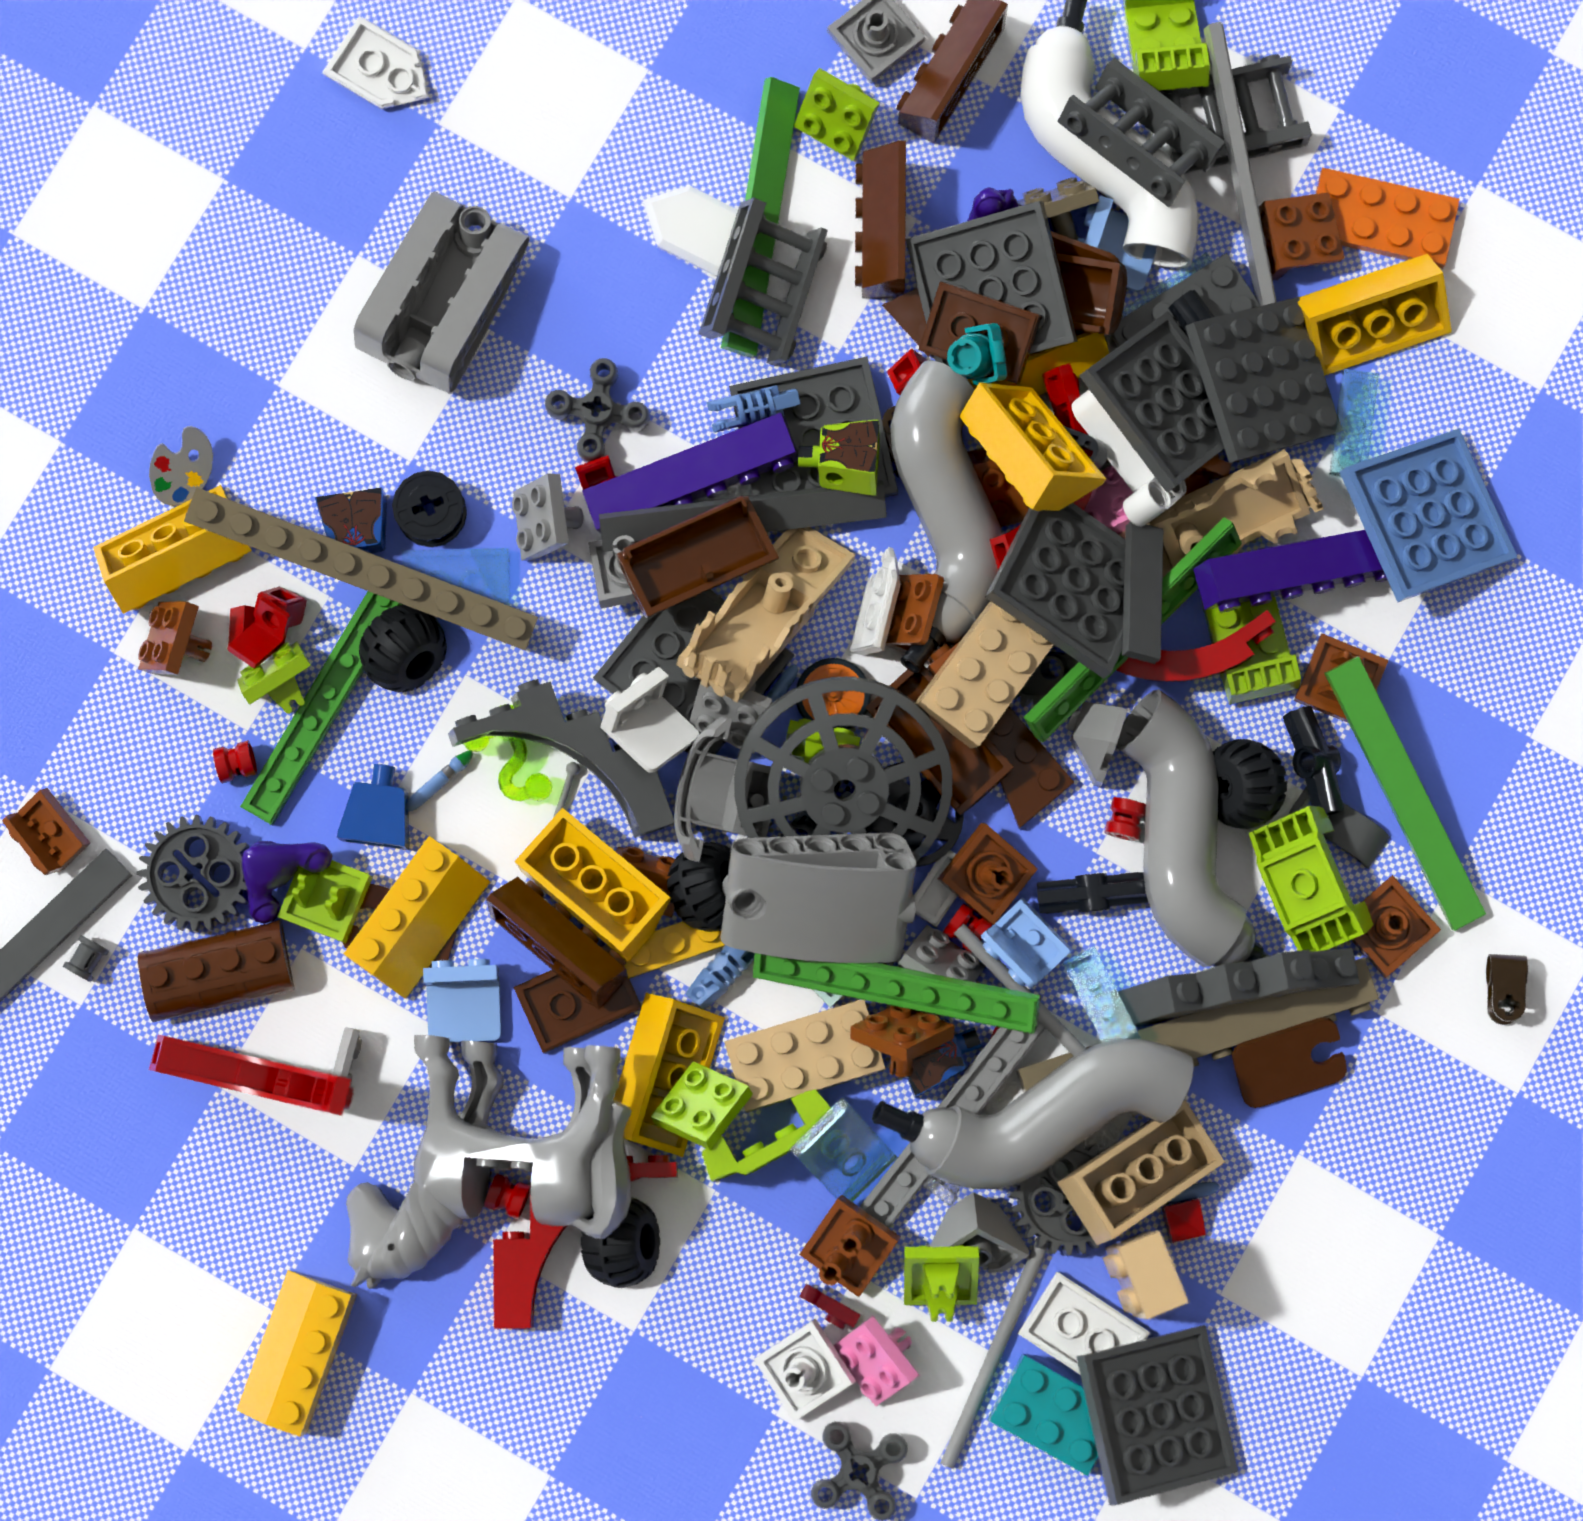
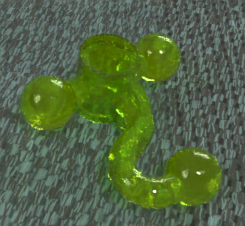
(536, 787)

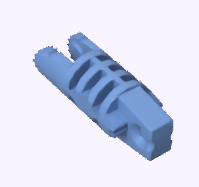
(753, 406)
(719, 975)

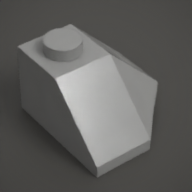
(1096, 736)
(982, 1224)

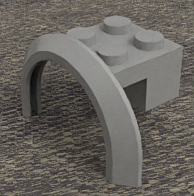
(707, 791)

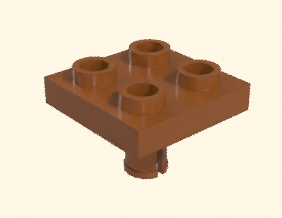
(171, 639)
(987, 873)
(1397, 928)
(902, 1035)

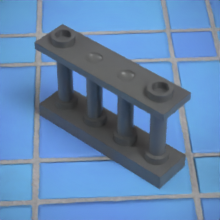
(1157, 114)
(1288, 133)
(731, 287)

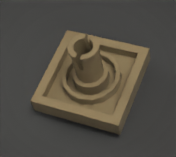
(1060, 201)

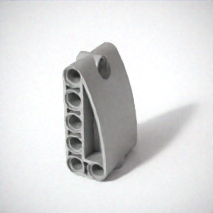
(440, 293)
(820, 897)

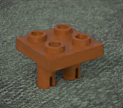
(849, 1246)

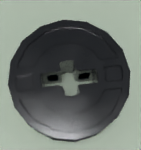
(447, 502)

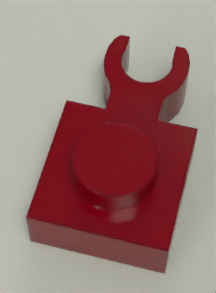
(838, 1313)

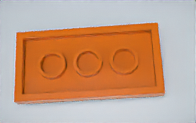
(1390, 216)

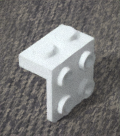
(647, 723)

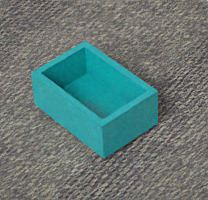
(1047, 1414)

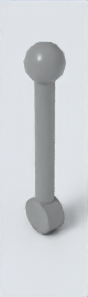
(572, 770)

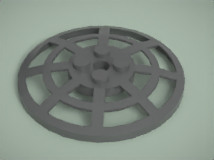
(844, 763)

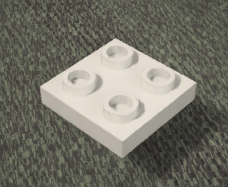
(804, 1370)

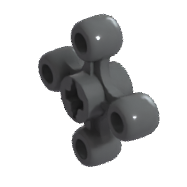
(598, 396)
(875, 1460)

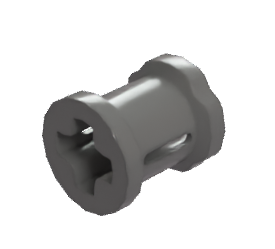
(85, 958)

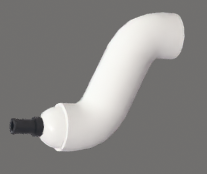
(1064, 67)

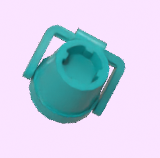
(979, 355)

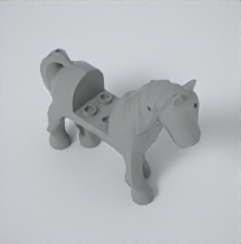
(572, 1171)

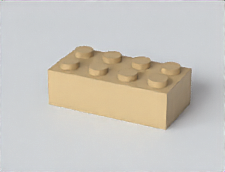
(983, 675)
(802, 1056)
(1140, 1174)
(1145, 1275)

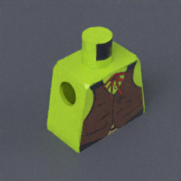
(846, 456)

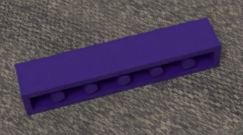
(699, 470)
(1287, 571)

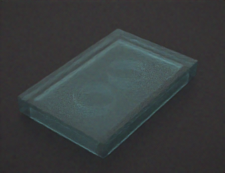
(476, 570)
(843, 1152)

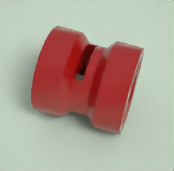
(235, 761)
(1125, 819)
(964, 916)
(507, 1196)

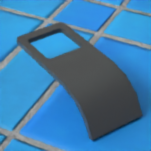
(1352, 832)

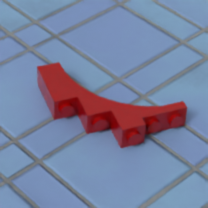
(251, 1075)
(521, 1261)

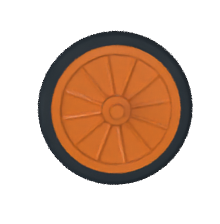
(836, 701)

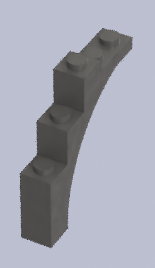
(540, 720)
(1239, 983)

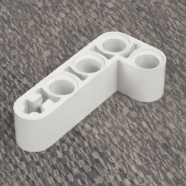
(1148, 495)

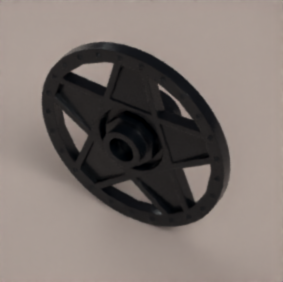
(929, 799)

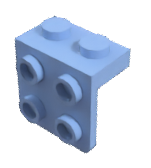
(1108, 233)
(1025, 944)
(463, 1000)

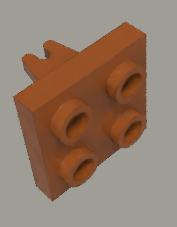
(1328, 654)

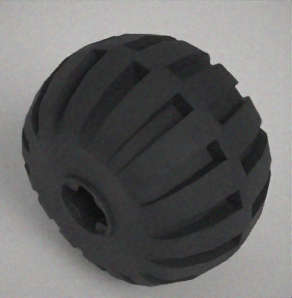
(402, 648)
(1248, 783)
(698, 887)
(628, 1252)

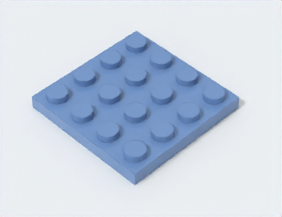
(1428, 514)

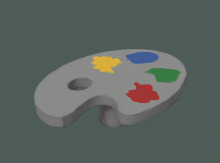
(174, 474)

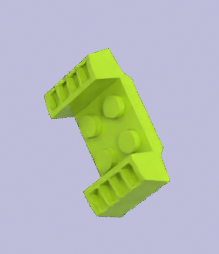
(1166, 43)
(1270, 669)
(1307, 881)
(722, 1163)

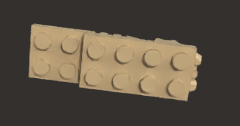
(1257, 499)
(764, 613)

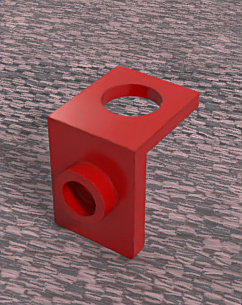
(261, 637)

